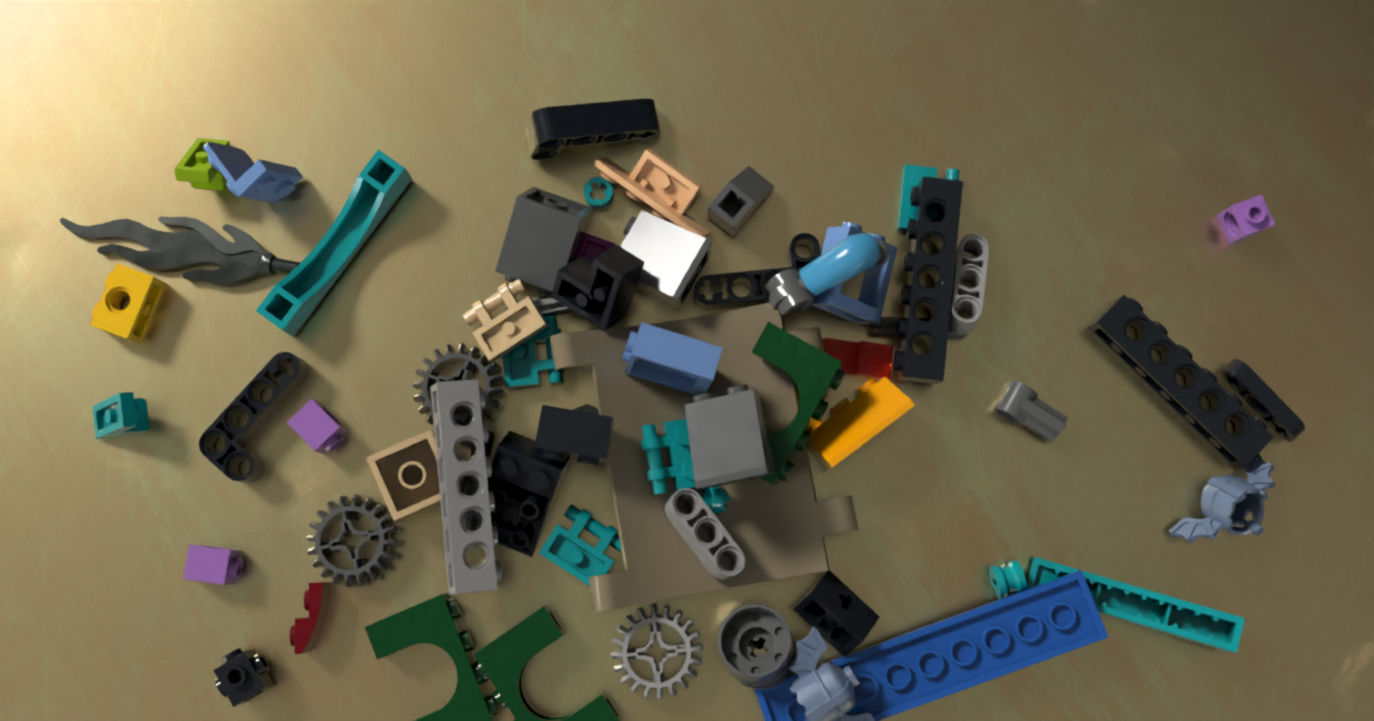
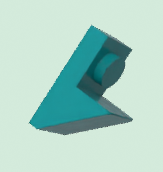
(120, 416)

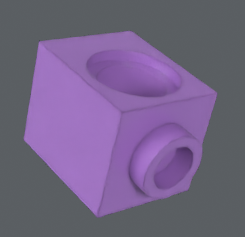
(1245, 219)
(318, 427)
(213, 564)

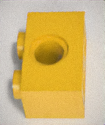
(144, 295)

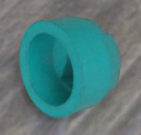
(716, 499)

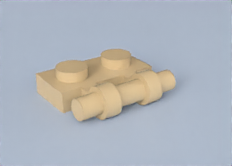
(511, 327)

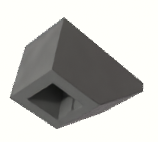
(739, 200)

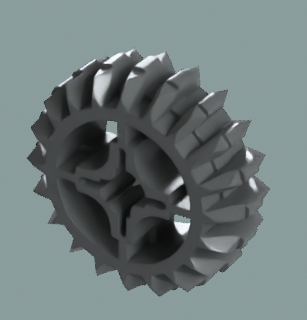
(470, 360)
(324, 546)

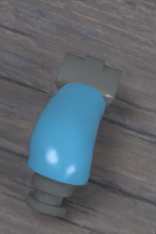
(837, 265)

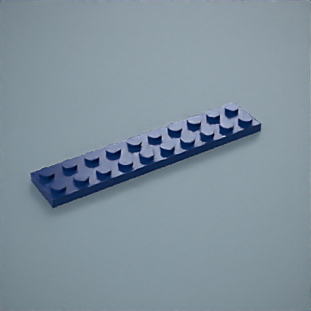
(961, 650)

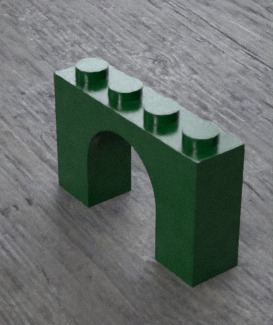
(814, 376)
(439, 625)
(506, 660)

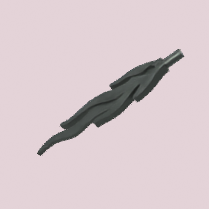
(197, 246)

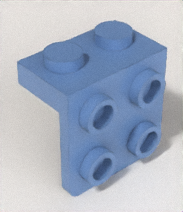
(256, 181)

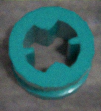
(588, 193)

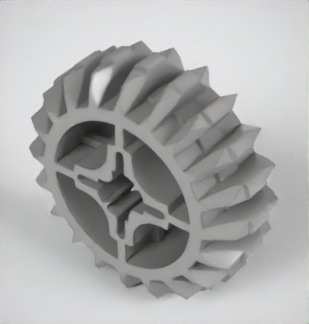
(680, 649)

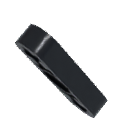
(1263, 400)

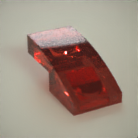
(861, 357)

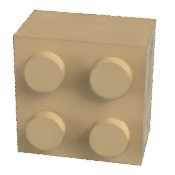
(407, 474)

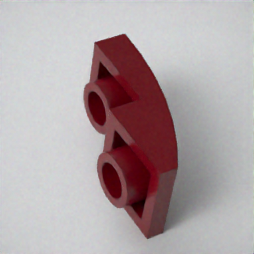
(308, 629)

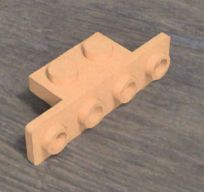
(659, 186)

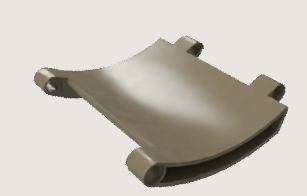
(773, 525)

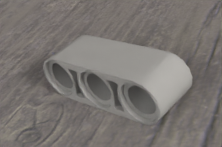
(975, 272)
(720, 540)

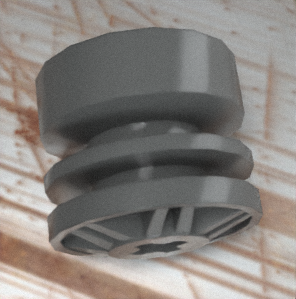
(753, 628)

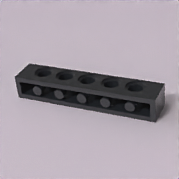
(946, 198)
(1210, 425)

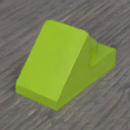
(196, 168)

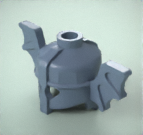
(1228, 502)
(825, 688)

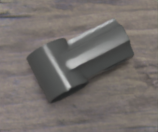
(1023, 407)

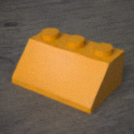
(856, 421)

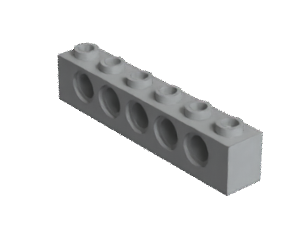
(454, 504)

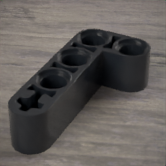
(589, 124)
(753, 279)
(259, 414)

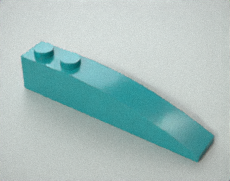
(1151, 608)

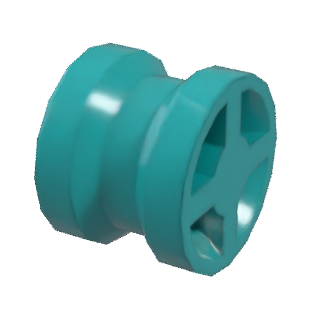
(1007, 579)

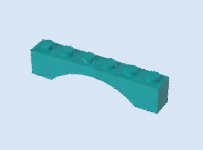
(305, 286)

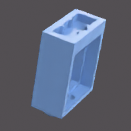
(874, 286)
(671, 359)

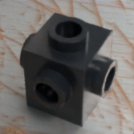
(242, 676)

